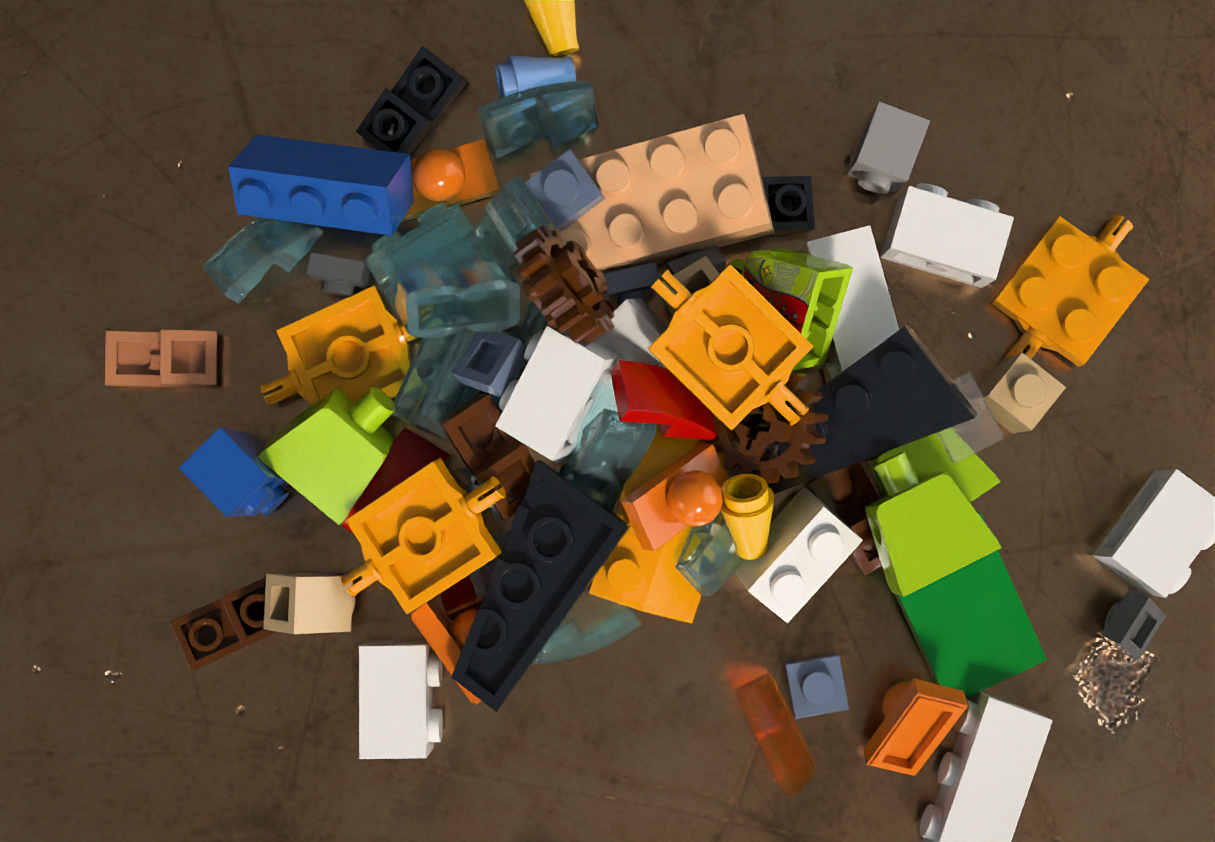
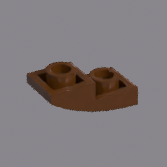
(222, 626)

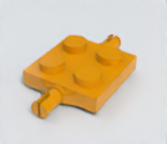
(1070, 291)
(730, 347)
(343, 349)
(423, 536)

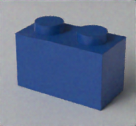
(233, 476)

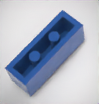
(322, 184)

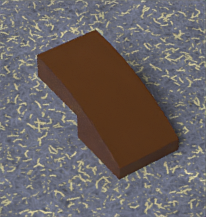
(489, 450)
(847, 494)

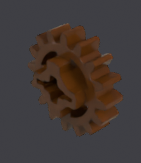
(564, 285)
(753, 442)

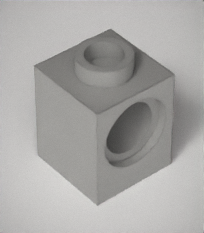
(888, 149)

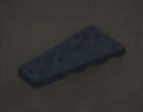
(879, 405)
(545, 567)

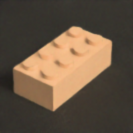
(673, 197)

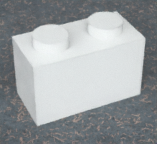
(947, 235)
(555, 392)
(1160, 534)
(803, 552)
(398, 699)

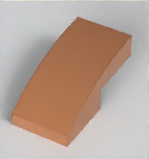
(161, 358)

